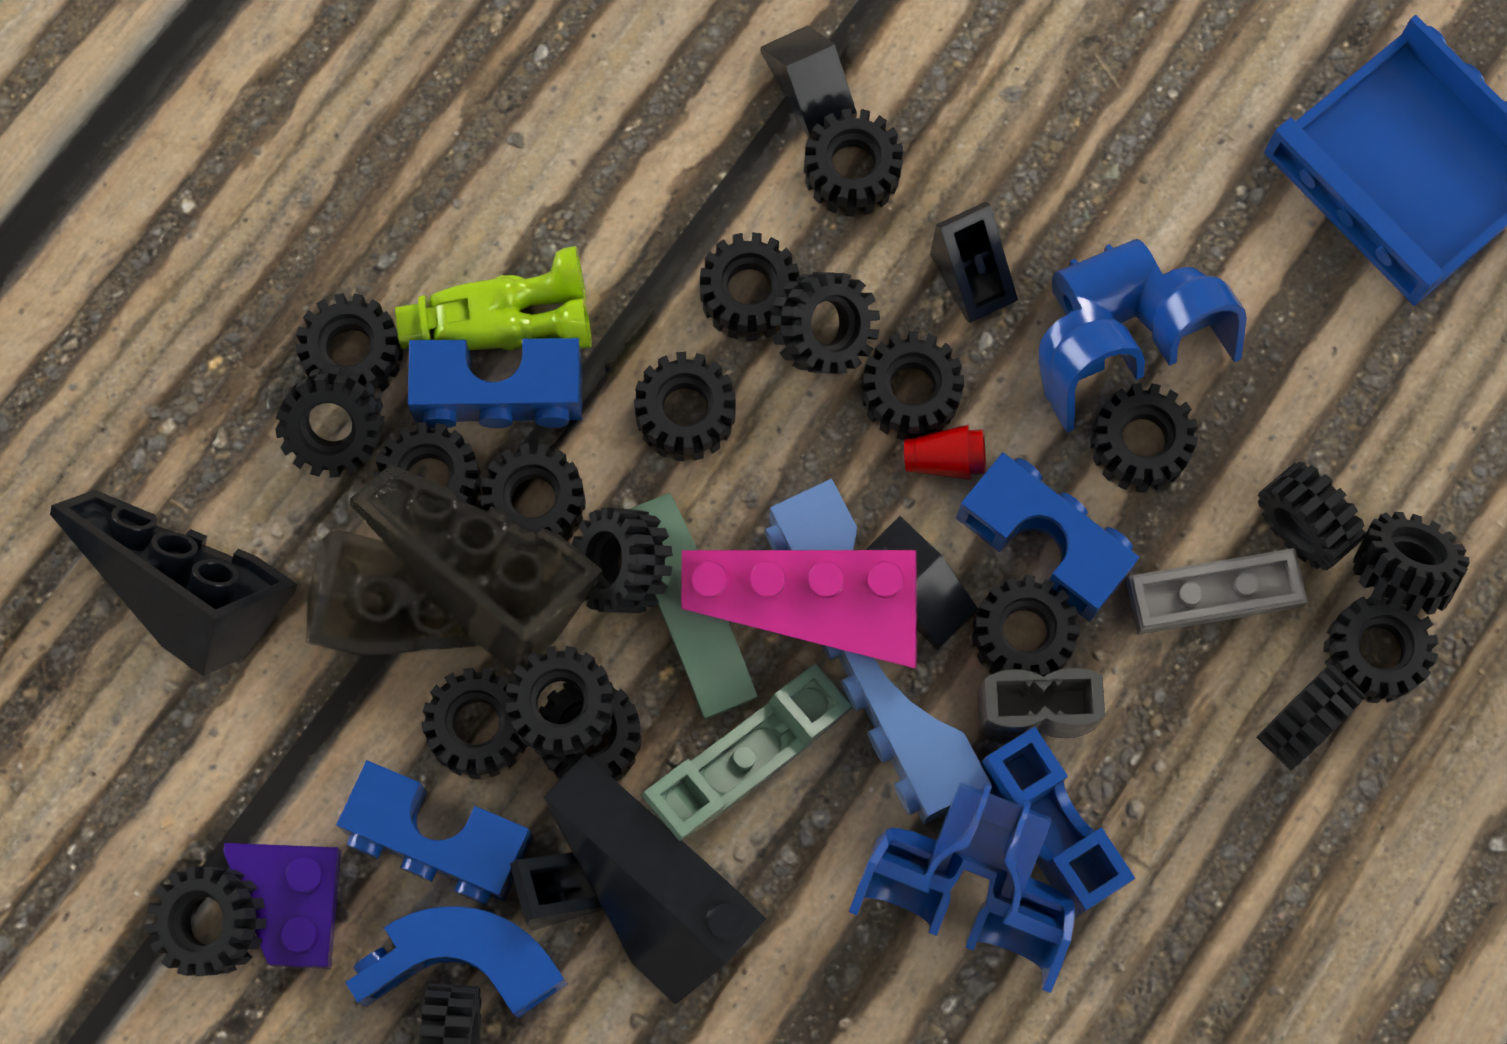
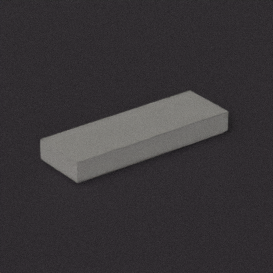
(1216, 591)

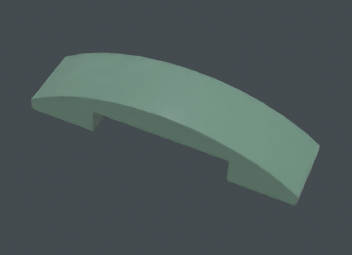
(702, 641)
(748, 754)

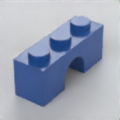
(541, 390)
(1015, 501)
(385, 816)
(1073, 854)

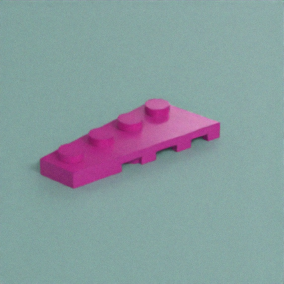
(821, 596)

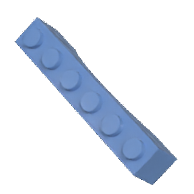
(924, 751)

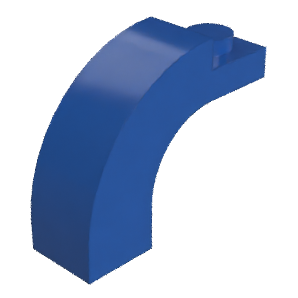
(464, 936)

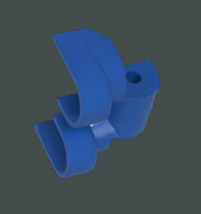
(1114, 289)
(992, 842)

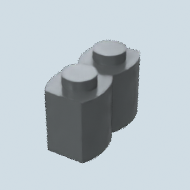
(1058, 705)

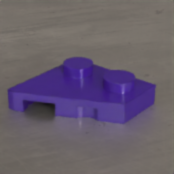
(298, 896)

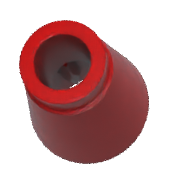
(947, 453)

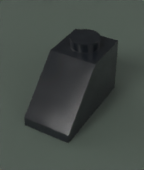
(941, 598)

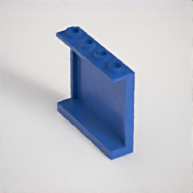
(1405, 160)

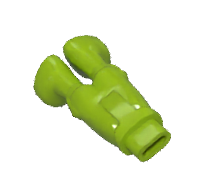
(490, 314)

